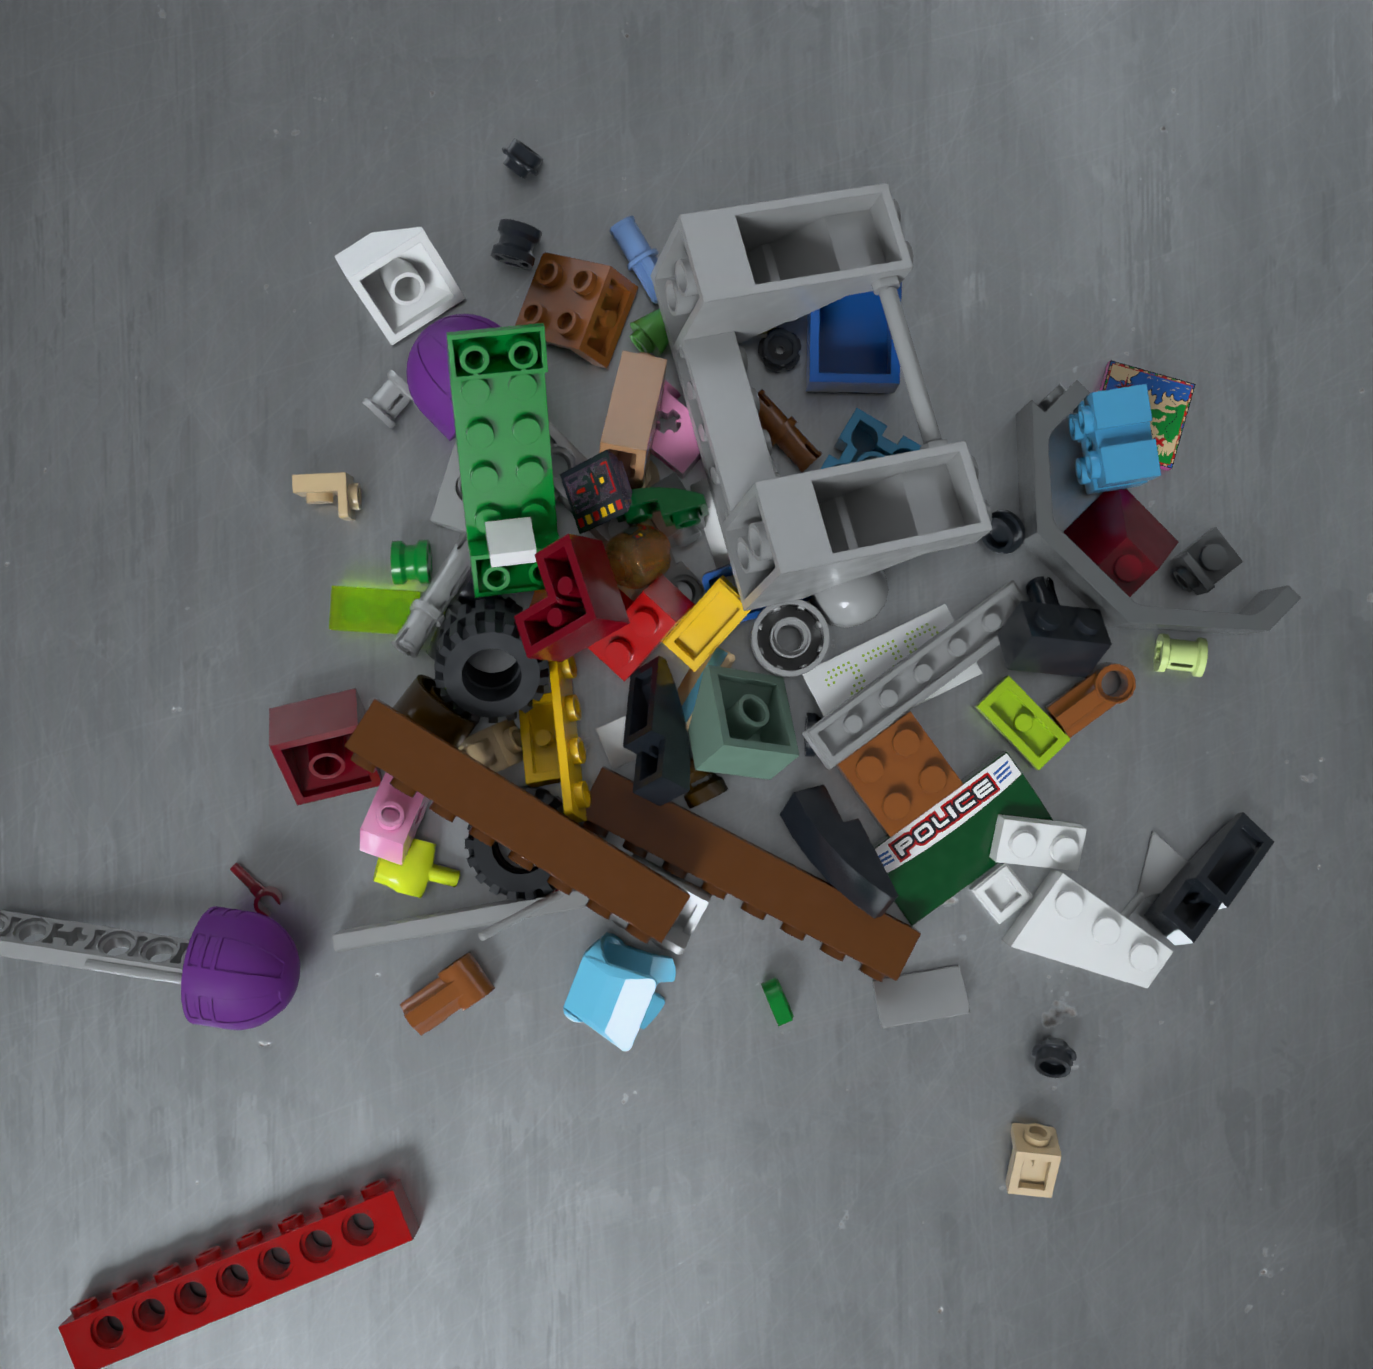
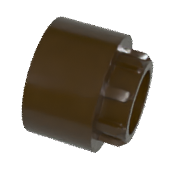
(425, 706)

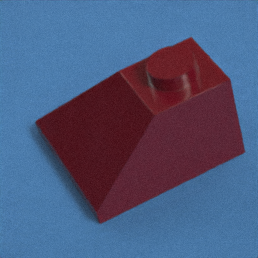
(1122, 539)

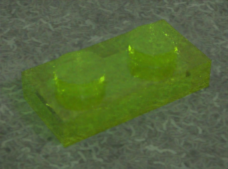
(370, 609)

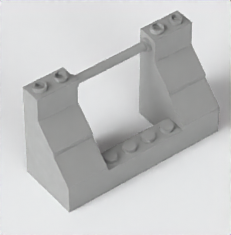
(765, 265)

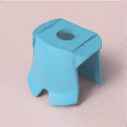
(617, 989)

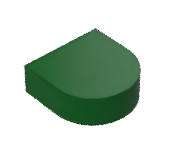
(777, 1001)

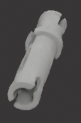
(429, 609)

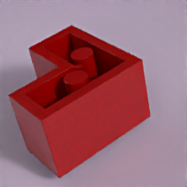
(651, 621)

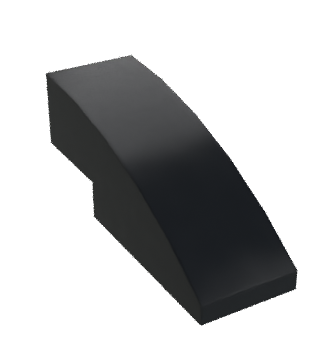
(657, 734)
(839, 850)
(1209, 880)

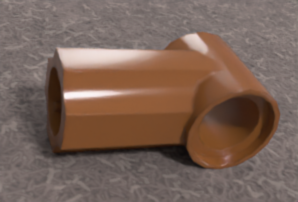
(1087, 699)
(456, 988)

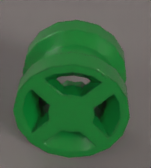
(411, 562)

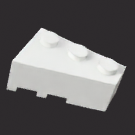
(1085, 932)

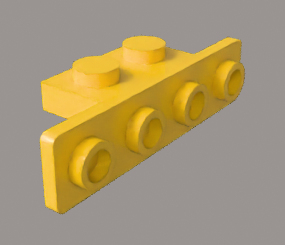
(552, 743)

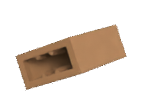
(634, 413)

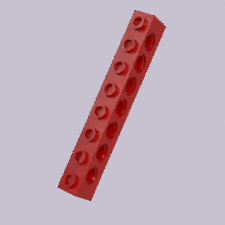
(96, 1344)

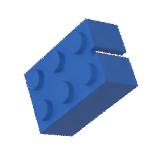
(851, 347)

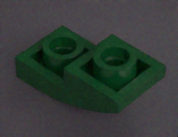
(676, 505)

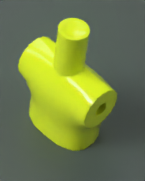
(416, 871)

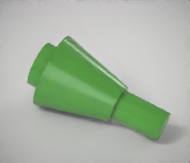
(650, 333)

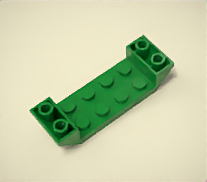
(502, 444)

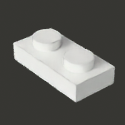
(1037, 842)

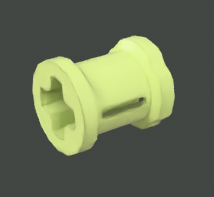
(1180, 655)

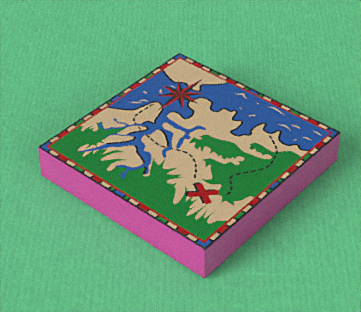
(1168, 404)

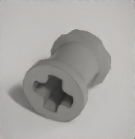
(389, 399)

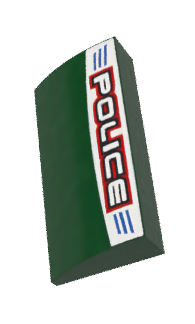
(954, 838)

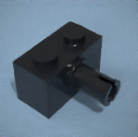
(1051, 636)

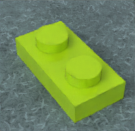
(1022, 722)

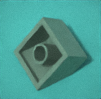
(742, 724)

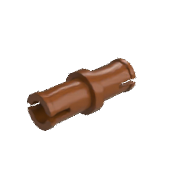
(786, 434)

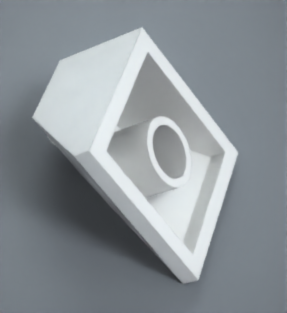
(400, 280)

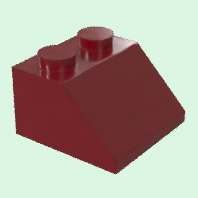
(311, 748)

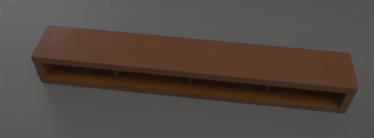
(516, 820)
(750, 874)

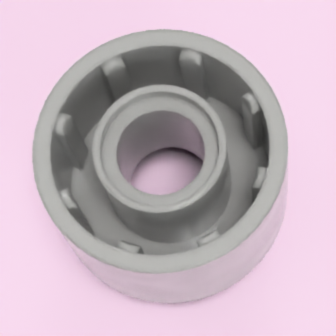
(812, 629)

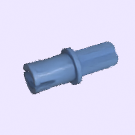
(637, 251)

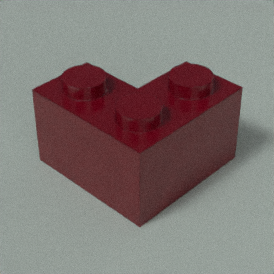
(580, 601)

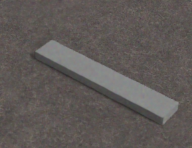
(913, 678)
(446, 921)

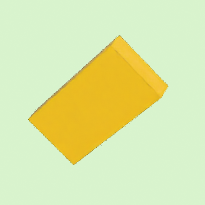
(707, 624)

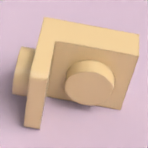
(322, 486)
(495, 745)
(1033, 1160)

